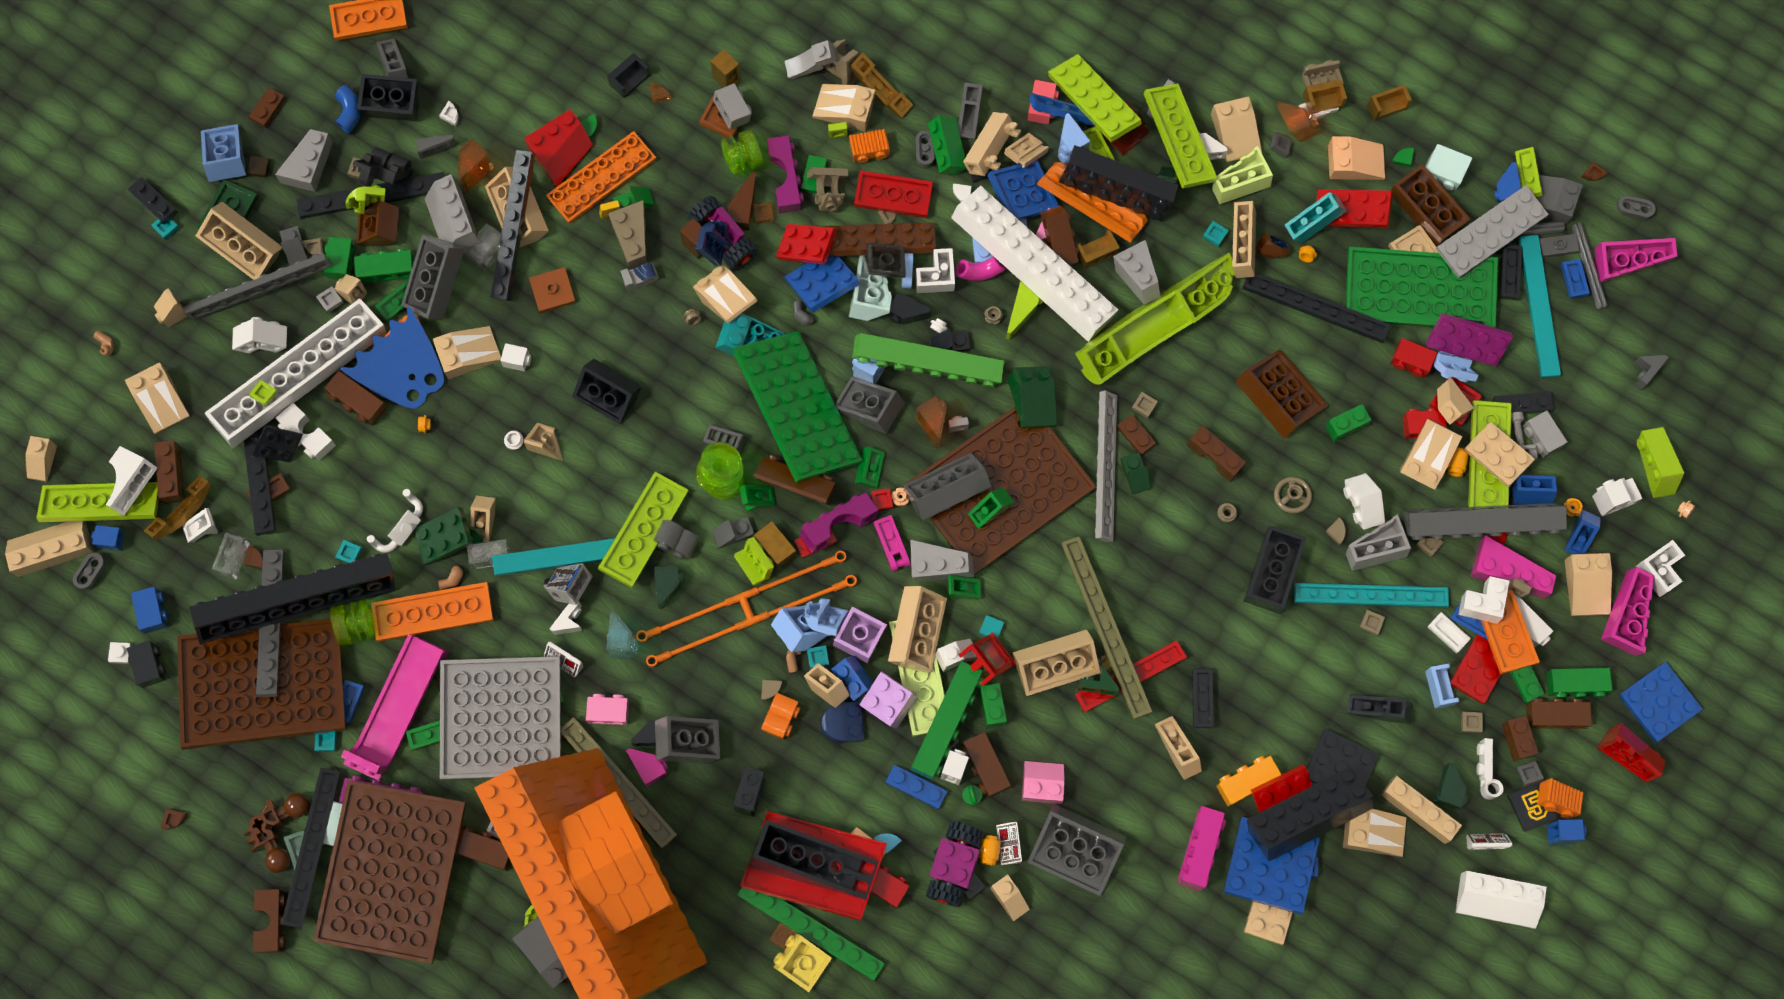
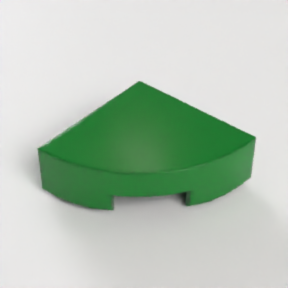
(590, 125)
(1404, 157)

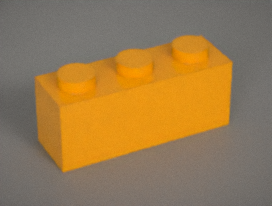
(1240, 785)

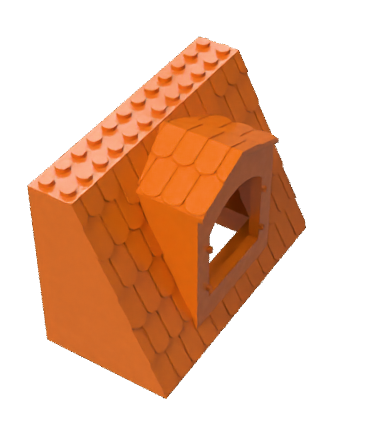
(591, 876)

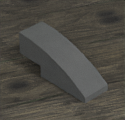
(969, 110)

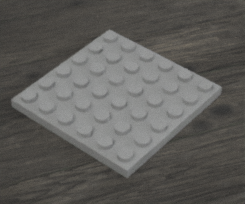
(498, 715)

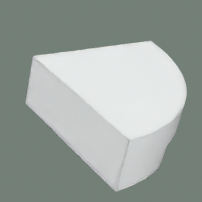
(449, 114)
(961, 191)

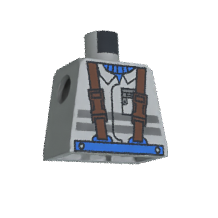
(568, 583)

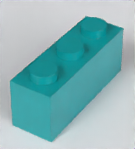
(1315, 217)

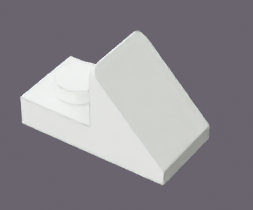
(199, 526)
(564, 622)

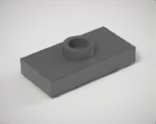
(1559, 245)

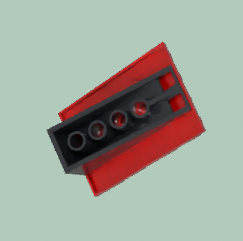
(829, 867)

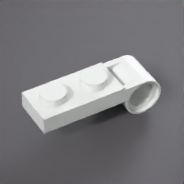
(1485, 769)

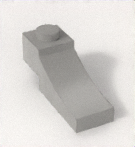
(811, 60)

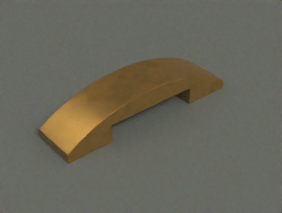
(884, 92)
(183, 512)

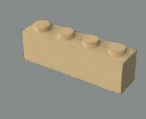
(1244, 239)
(1421, 810)

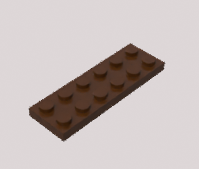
(852, 239)

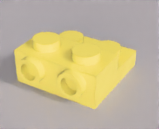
(801, 962)

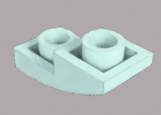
(333, 821)

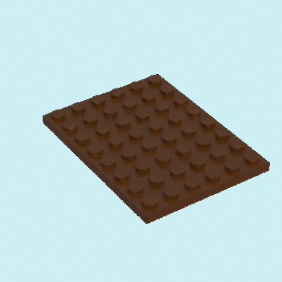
(1032, 470)
(221, 680)
(390, 872)

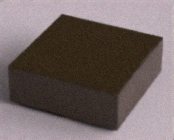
(258, 166)

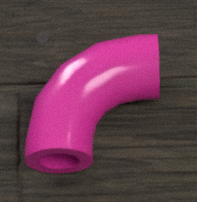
(979, 271)

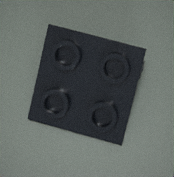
(276, 443)

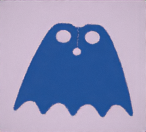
(394, 359)

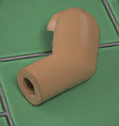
(107, 343)
(453, 579)
(791, 661)

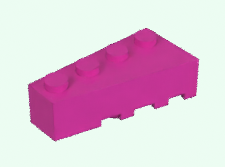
(1628, 257)
(1501, 562)
(1630, 613)
(1201, 849)

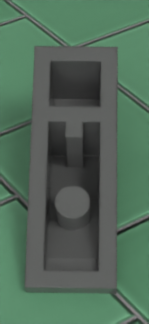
(391, 59)

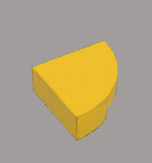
(607, 208)

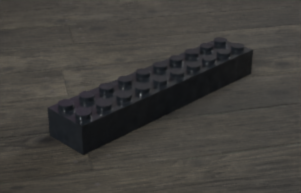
(292, 598)

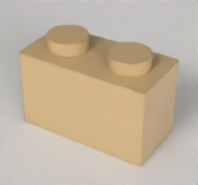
(826, 685)

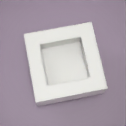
(118, 653)

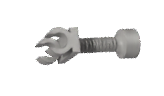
(1516, 419)

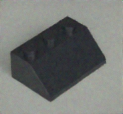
(388, 97)
(606, 390)

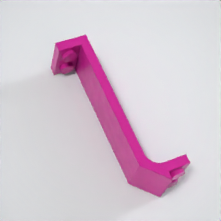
(395, 707)

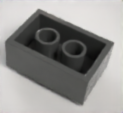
(687, 739)

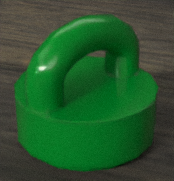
(972, 795)

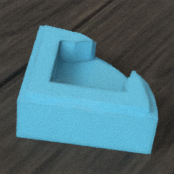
(891, 840)

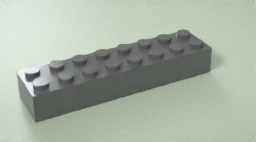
(1484, 519)

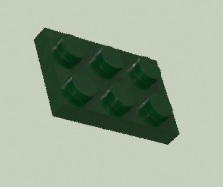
(235, 197)
(443, 536)

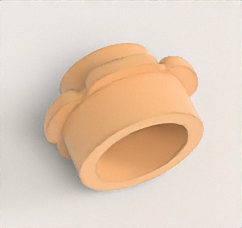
(900, 501)
(1686, 509)

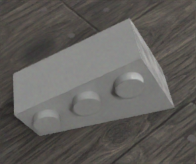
(306, 162)
(1138, 272)
(1379, 546)
(937, 563)

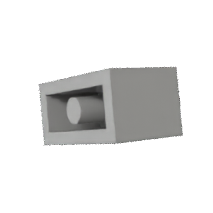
(732, 106)
(1544, 434)

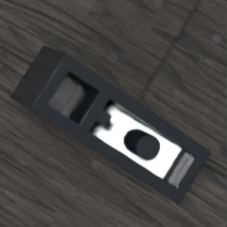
(1381, 708)

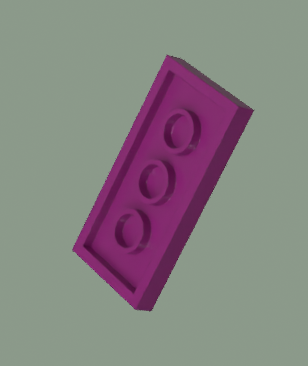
(1469, 339)

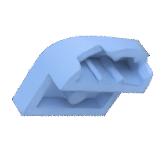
(1454, 366)
(824, 618)

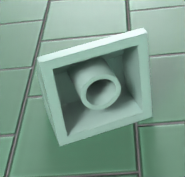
(1448, 166)

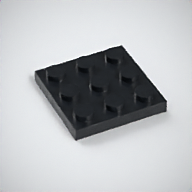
(1337, 754)

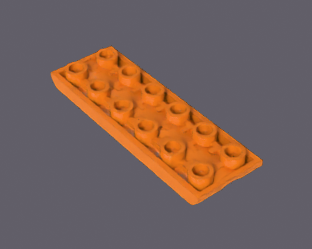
(601, 177)
(1113, 217)

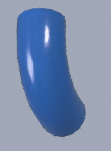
(350, 115)

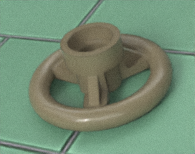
(1293, 488)

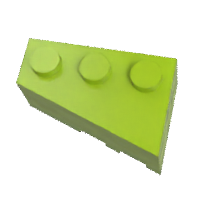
(1660, 462)

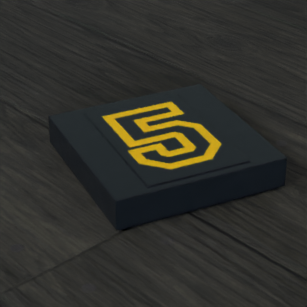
(1527, 810)

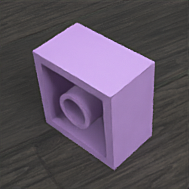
(859, 634)
(888, 700)

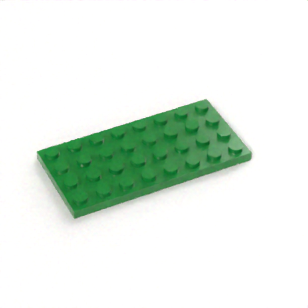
(1418, 287)
(797, 406)

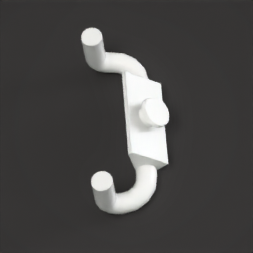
(403, 527)

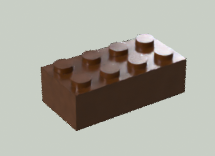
(1429, 205)

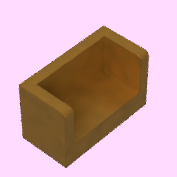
(725, 69)
(1325, 96)
(1389, 102)
(1098, 250)
(775, 545)

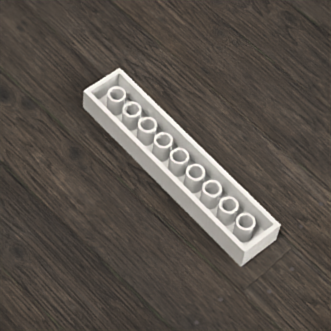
(1034, 263)
(297, 372)

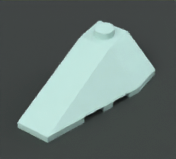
(871, 297)

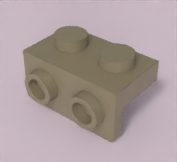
(1321, 73)

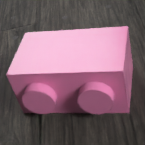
(607, 710)

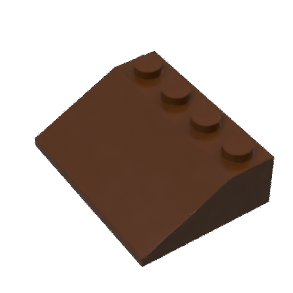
(1281, 393)

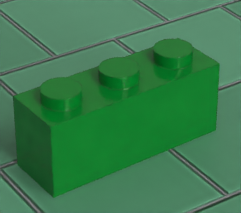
(947, 145)
(383, 266)
(1579, 682)

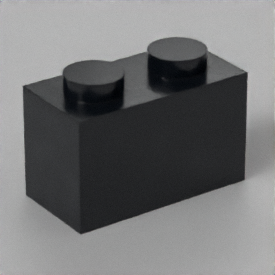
(146, 664)

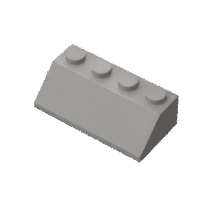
(451, 213)

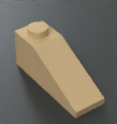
(1179, 748)

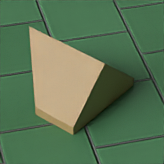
(543, 441)

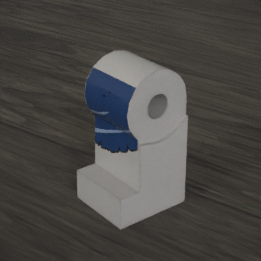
(639, 276)

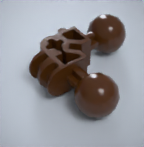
(277, 858)

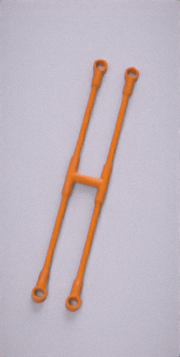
(742, 598)

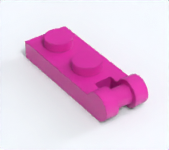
(891, 542)

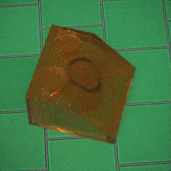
(1299, 121)
(473, 164)
(931, 418)

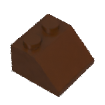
(377, 225)

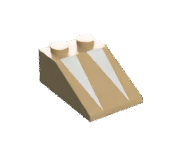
(845, 104)
(724, 293)
(466, 351)
(157, 398)
(1430, 454)
(1376, 833)

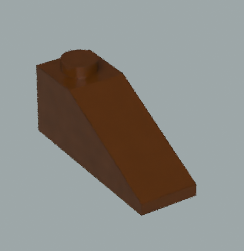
(742, 204)

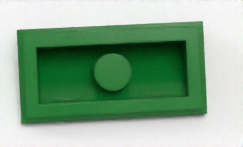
(870, 468)

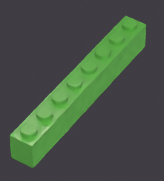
(927, 359)

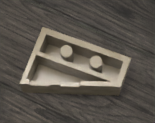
(631, 233)

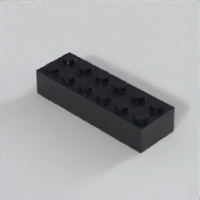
(1118, 183)
(1310, 813)

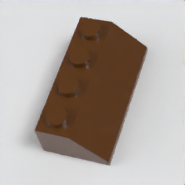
(779, 475)

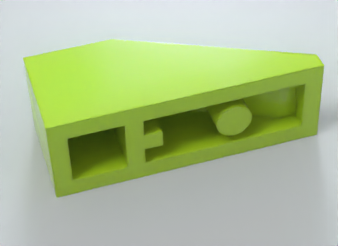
(1024, 307)

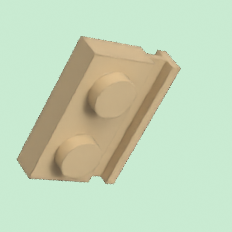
(1026, 150)

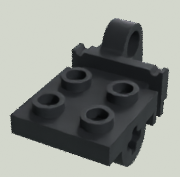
(382, 166)

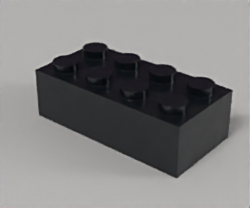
(1274, 569)

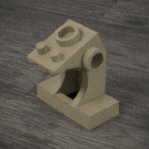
(841, 66)
(828, 178)

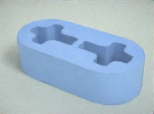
(907, 281)

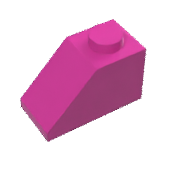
(647, 766)

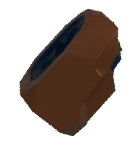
(1272, 247)

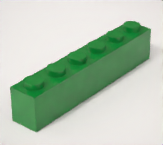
(946, 721)

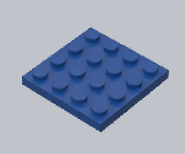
(1274, 883)

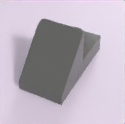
(293, 245)
(1649, 367)
(732, 532)

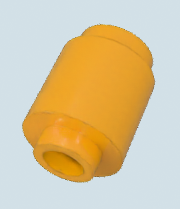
(1458, 463)
(989, 850)

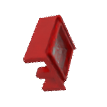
(990, 655)

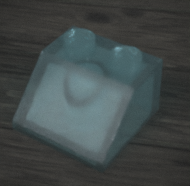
(620, 639)

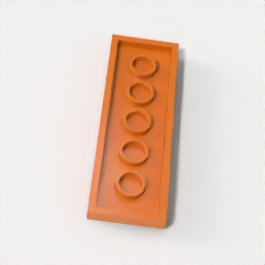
(432, 611)

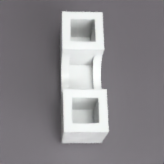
(316, 443)

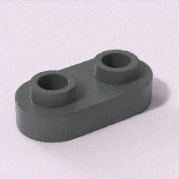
(924, 150)
(1634, 207)
(87, 570)

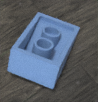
(222, 153)

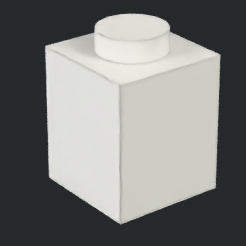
(515, 357)

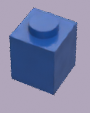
(108, 538)

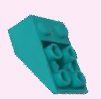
(743, 331)

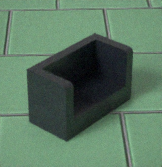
(628, 75)

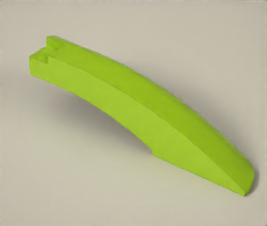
(1157, 320)

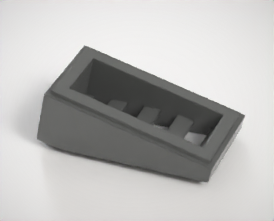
(433, 145)
(737, 440)

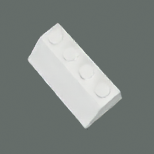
(1500, 899)

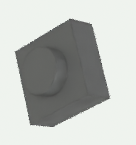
(1280, 144)
(1530, 774)

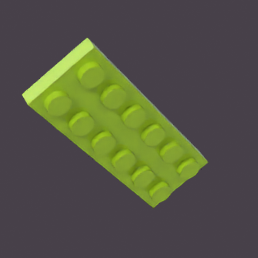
(1094, 98)
(1180, 135)
(1483, 486)
(89, 502)
(635, 539)

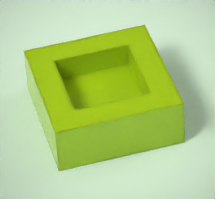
(837, 130)
(263, 393)

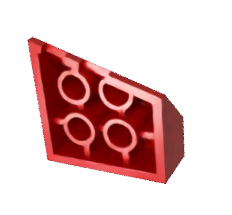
(559, 146)
(1632, 753)

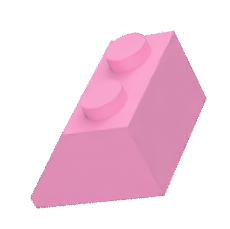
(1043, 782)

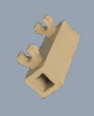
(989, 143)

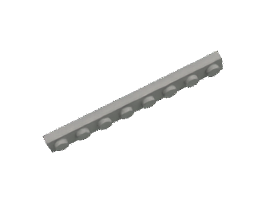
(1106, 466)

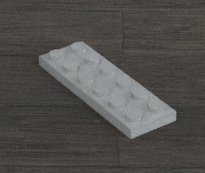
(1492, 231)

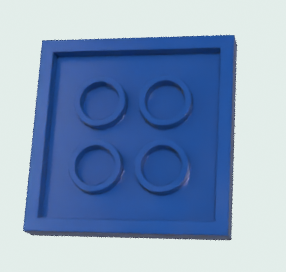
(1019, 190)
(822, 283)
(1660, 702)

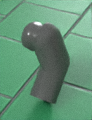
(801, 316)

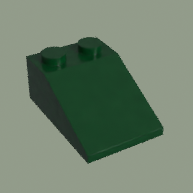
(1034, 396)

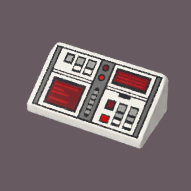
(567, 662)
(1488, 841)
(1010, 845)

